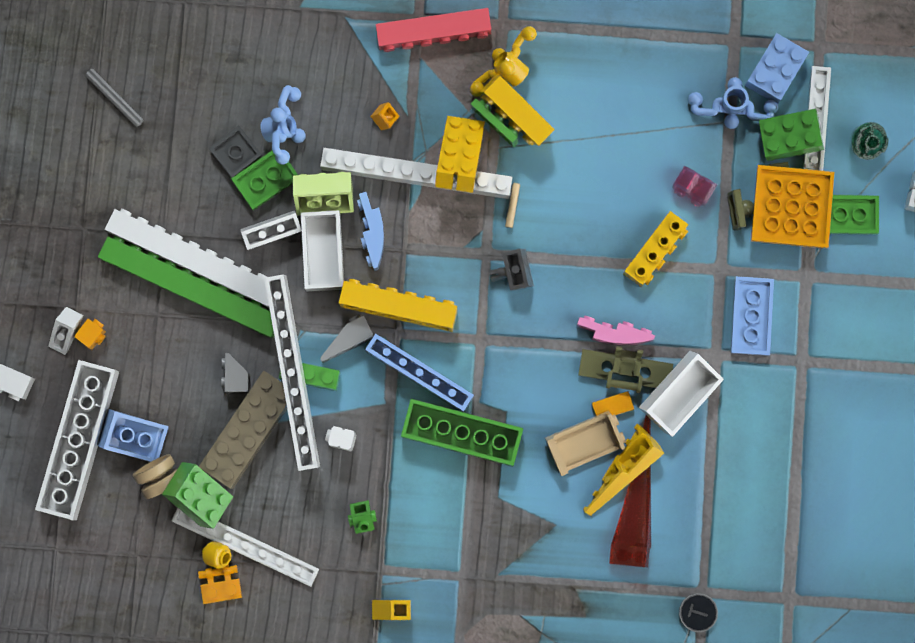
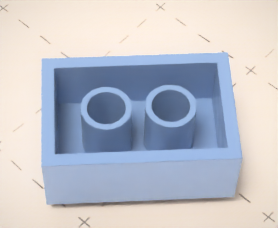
(777, 68)

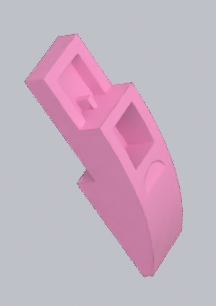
(622, 335)

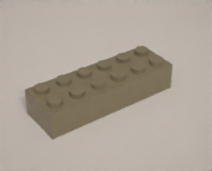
(246, 431)

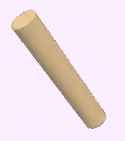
(512, 205)

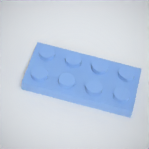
(752, 316)

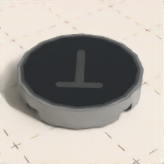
(698, 612)

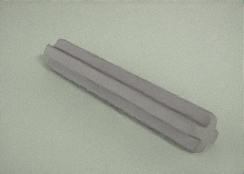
(99, 82)

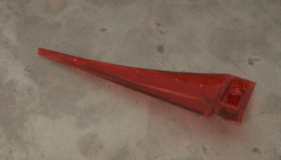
(633, 532)

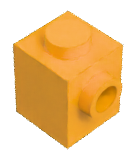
(91, 333)

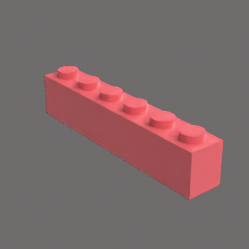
(433, 29)

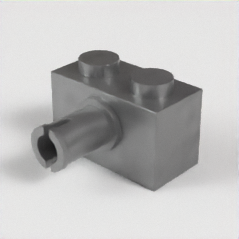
(515, 269)

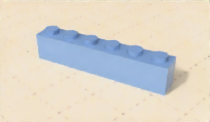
(419, 373)

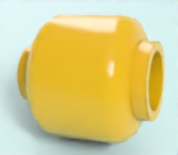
(216, 555)

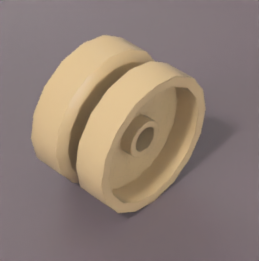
(155, 475)

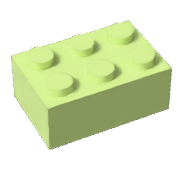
(323, 192)

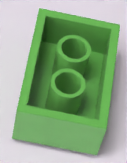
(791, 135)
(197, 495)

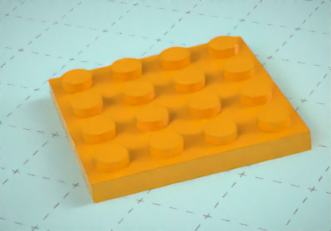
(792, 206)

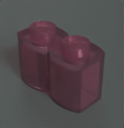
(694, 186)

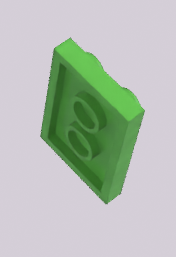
(495, 122)
(264, 180)
(855, 214)

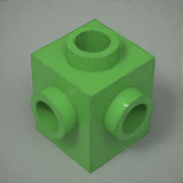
(362, 517)

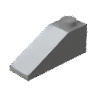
(352, 335)

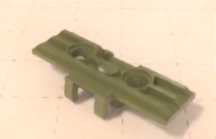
(623, 363)

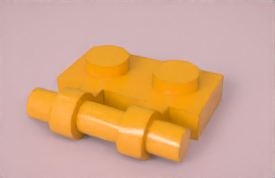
(221, 590)

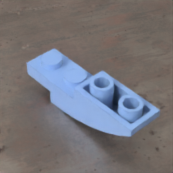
(373, 238)

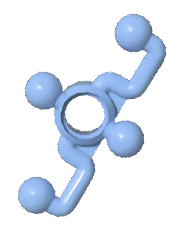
(721, 105)
(282, 125)

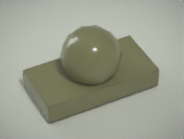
(739, 209)

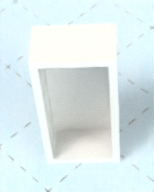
(322, 250)
(681, 393)

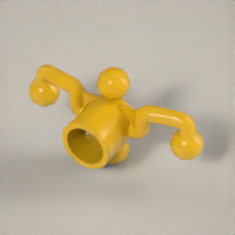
(507, 63)

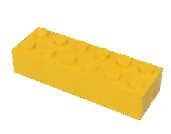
(398, 306)

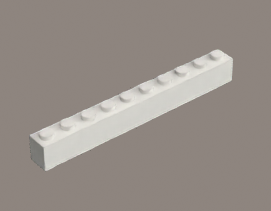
(407, 172)
(188, 255)
(292, 372)

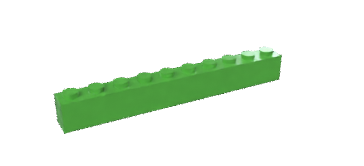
(187, 286)

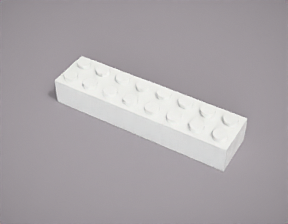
(77, 440)

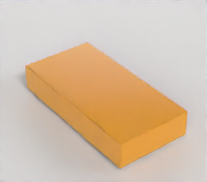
(615, 404)

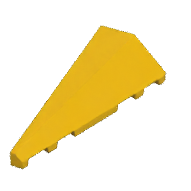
(636, 457)

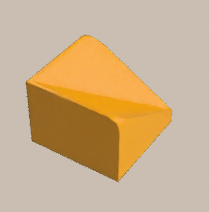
(385, 116)

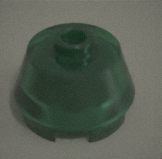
(869, 140)

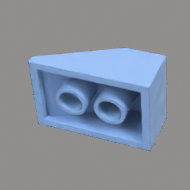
(132, 436)

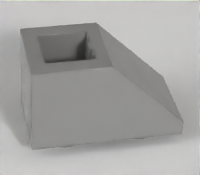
(236, 377)

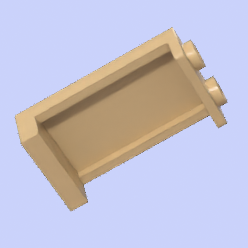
(585, 442)

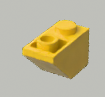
(391, 609)

